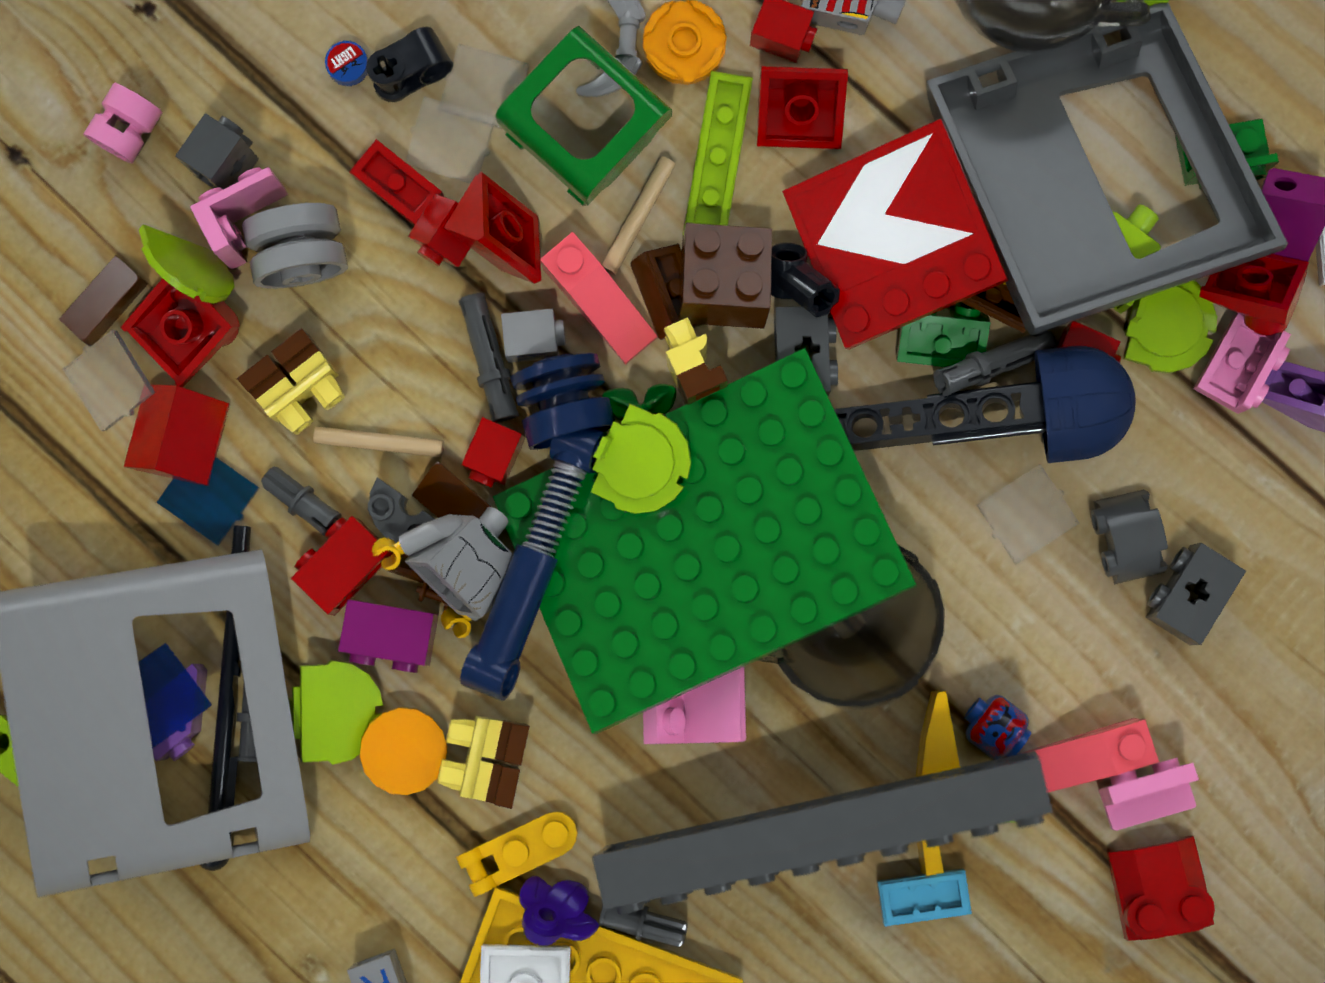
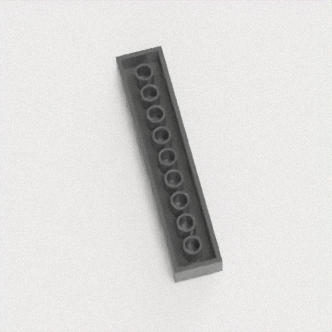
(822, 831)

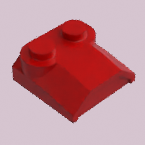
(1259, 290)
(181, 330)
(1161, 890)

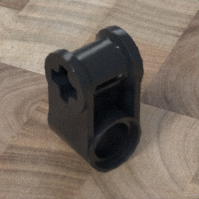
(412, 61)

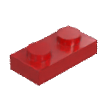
(394, 181)

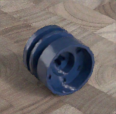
(561, 393)

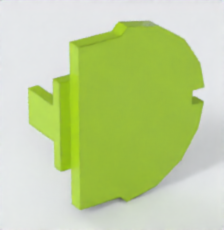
(187, 265)
(1170, 329)
(641, 462)
(332, 710)

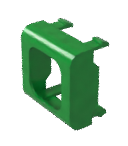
(582, 176)

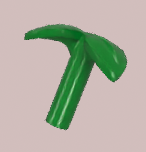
(656, 400)

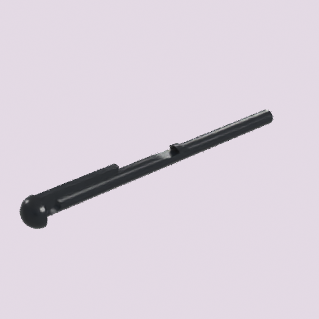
(223, 765)

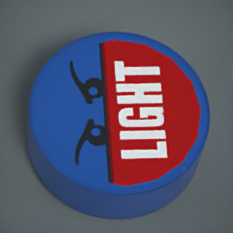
(346, 63)

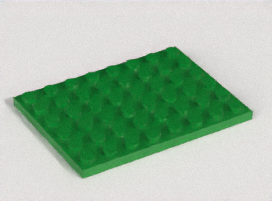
(744, 561)

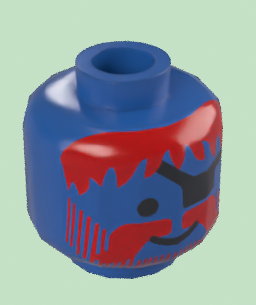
(997, 727)

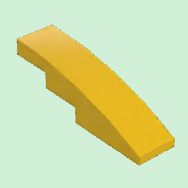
(935, 754)

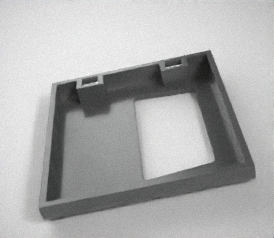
(1041, 191)

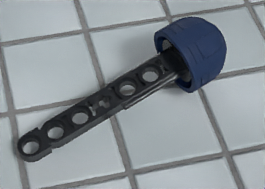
(1077, 403)

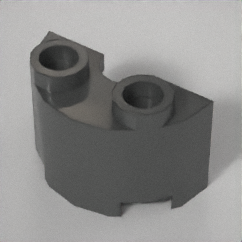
(390, 513)
(1132, 536)

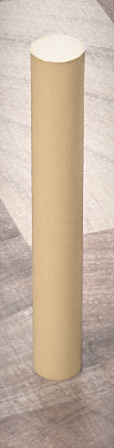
(638, 215)
(378, 441)

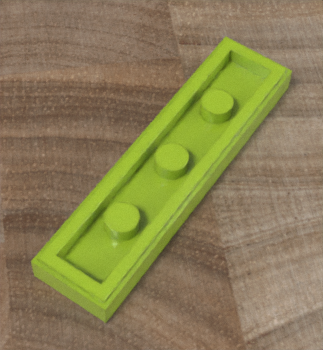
(719, 149)

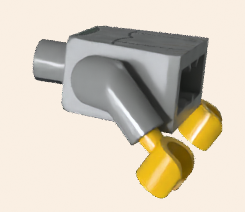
(457, 560)

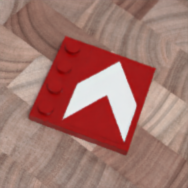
(896, 234)

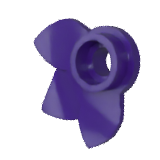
(555, 911)

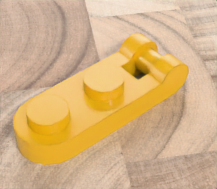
(520, 850)

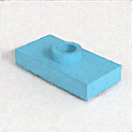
(924, 897)

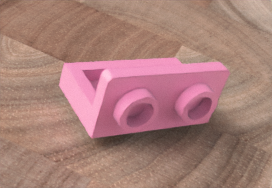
(1241, 366)
(1149, 797)

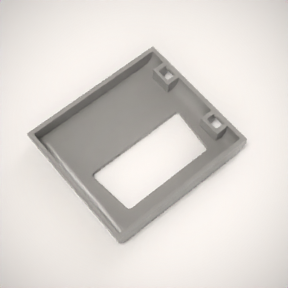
(86, 730)

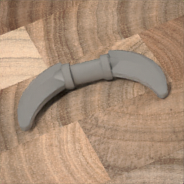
(630, 15)

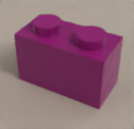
(388, 634)

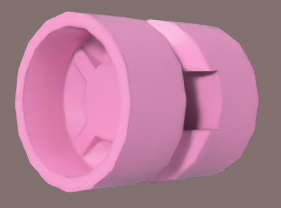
(132, 111)

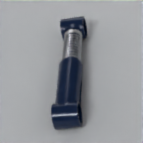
(494, 662)

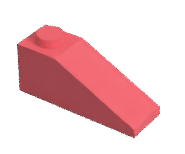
(597, 297)
(1097, 754)

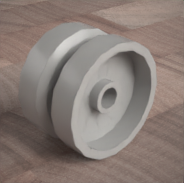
(295, 245)

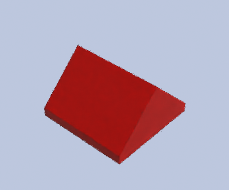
(801, 107)
(498, 228)
(177, 434)

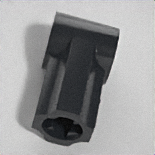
(799, 281)

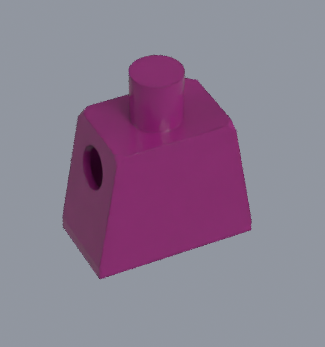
(1298, 209)

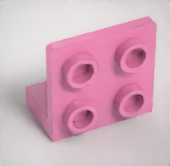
(222, 207)
(702, 715)

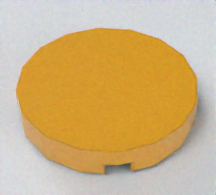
(684, 41)
(403, 750)

